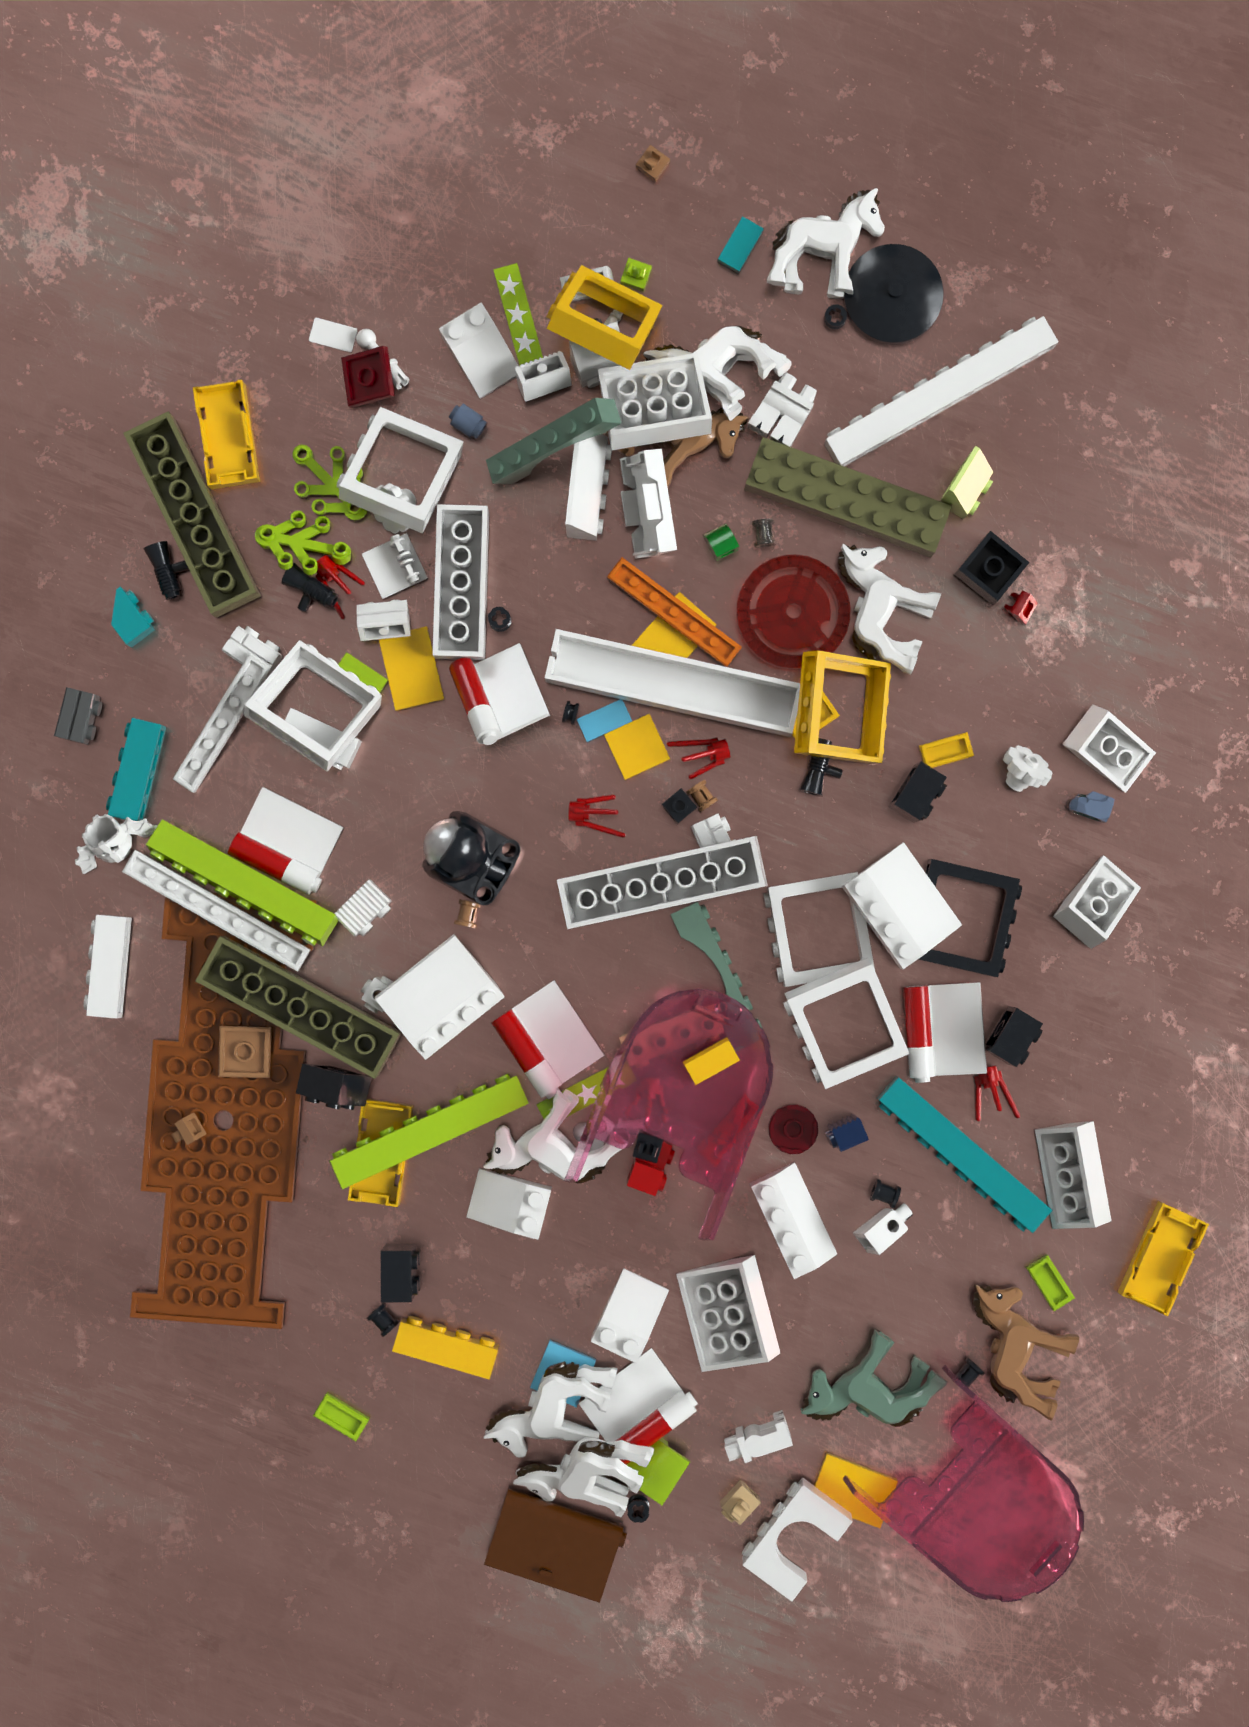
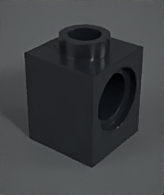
(679, 806)

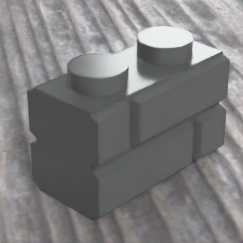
(78, 716)

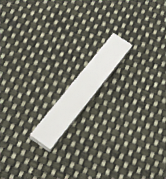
(222, 723)

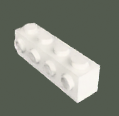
(108, 966)

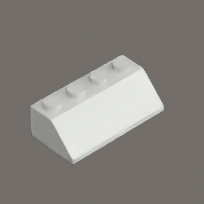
(1073, 1175)
(793, 1220)

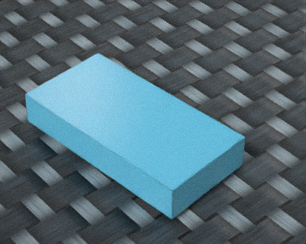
(604, 720)

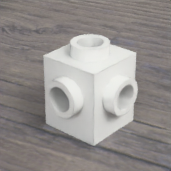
(369, 989)

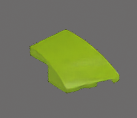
(661, 1472)

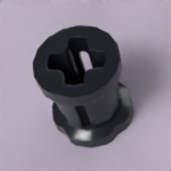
(493, 615)
(885, 1193)
(382, 1319)
(970, 1372)
(638, 1500)

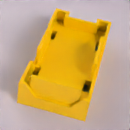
(226, 434)
(380, 1187)
(1162, 1258)

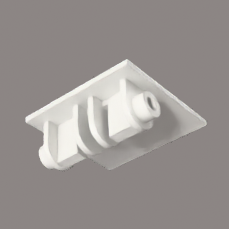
(394, 565)

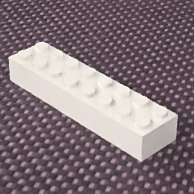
(662, 882)

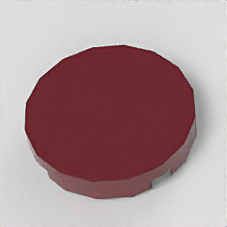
(793, 1129)

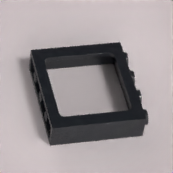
(1008, 916)

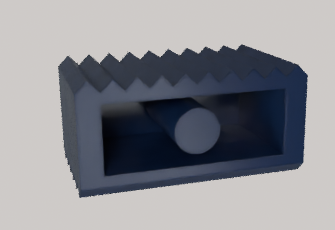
(846, 1133)

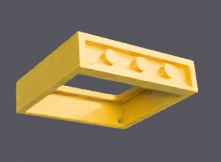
(593, 334)
(810, 701)

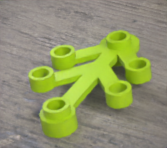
(330, 486)
(300, 541)

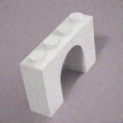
(803, 1504)

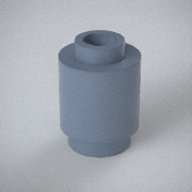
(467, 421)

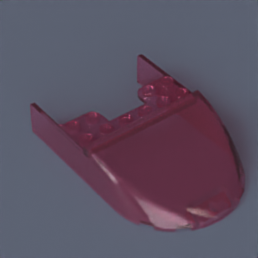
(655, 1094)
(995, 1515)

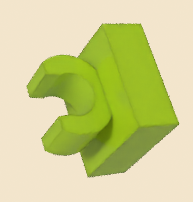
(636, 274)

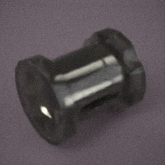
(764, 533)

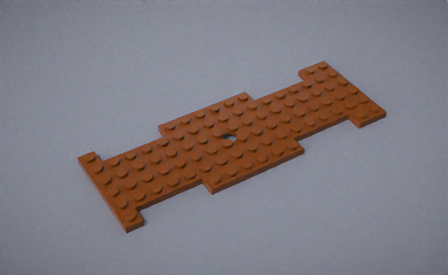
(224, 1179)

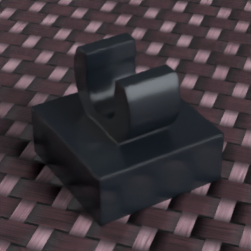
(647, 1147)

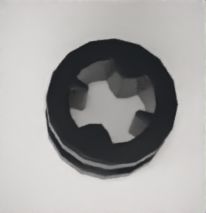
(827, 318)
(570, 712)

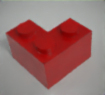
(650, 1176)

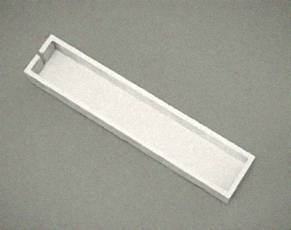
(673, 683)

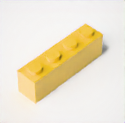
(446, 1347)

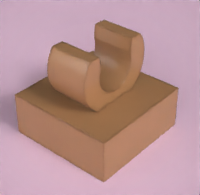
(652, 163)
(188, 1129)

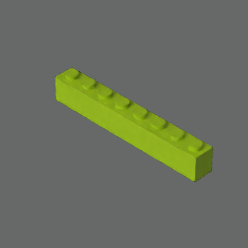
(241, 883)
(427, 1132)

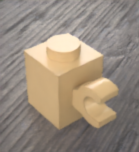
(739, 1502)

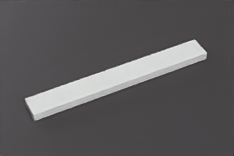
(216, 910)

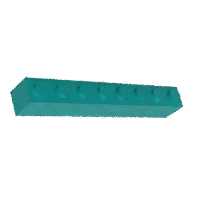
(964, 1154)

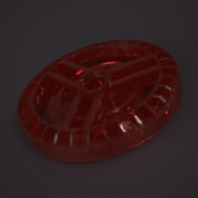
(797, 592)

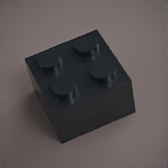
(991, 568)
(918, 792)
(1013, 1036)
(333, 1086)
(399, 1273)

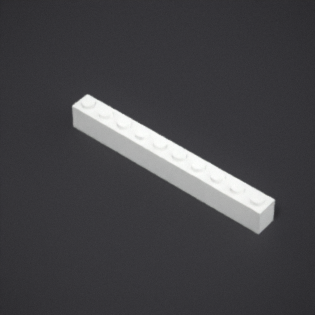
(940, 392)

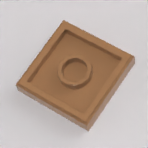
(244, 1051)

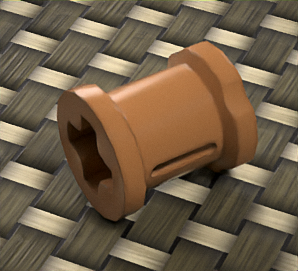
(702, 796)
(467, 913)

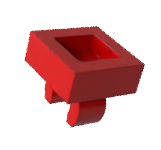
(1023, 606)

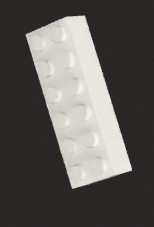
(460, 582)

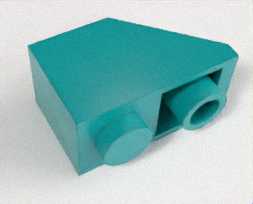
(129, 620)

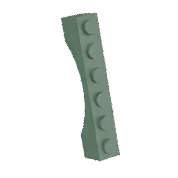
(580, 424)
(693, 927)

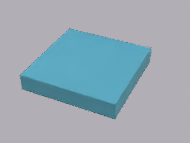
(559, 1353)

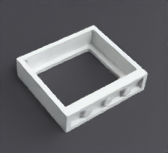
(384, 504)
(307, 656)
(777, 925)
(827, 986)

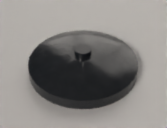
(894, 294)

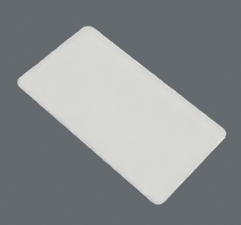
(333, 334)

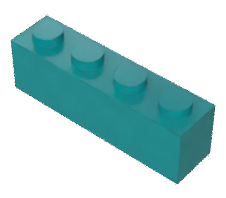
(136, 770)

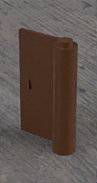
(556, 1538)

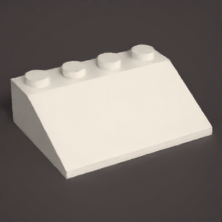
(657, 401)
(586, 487)
(902, 906)
(439, 997)
(728, 1314)

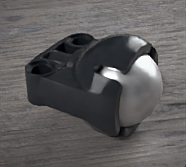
(469, 856)

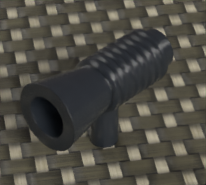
(165, 571)
(310, 587)
(817, 767)

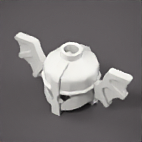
(109, 840)

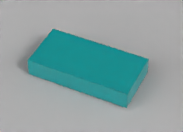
(740, 245)

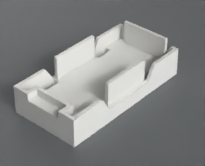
(647, 504)

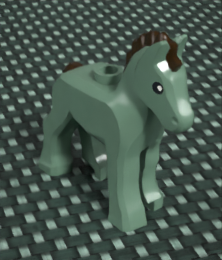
(870, 1393)

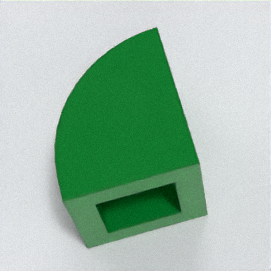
(721, 541)

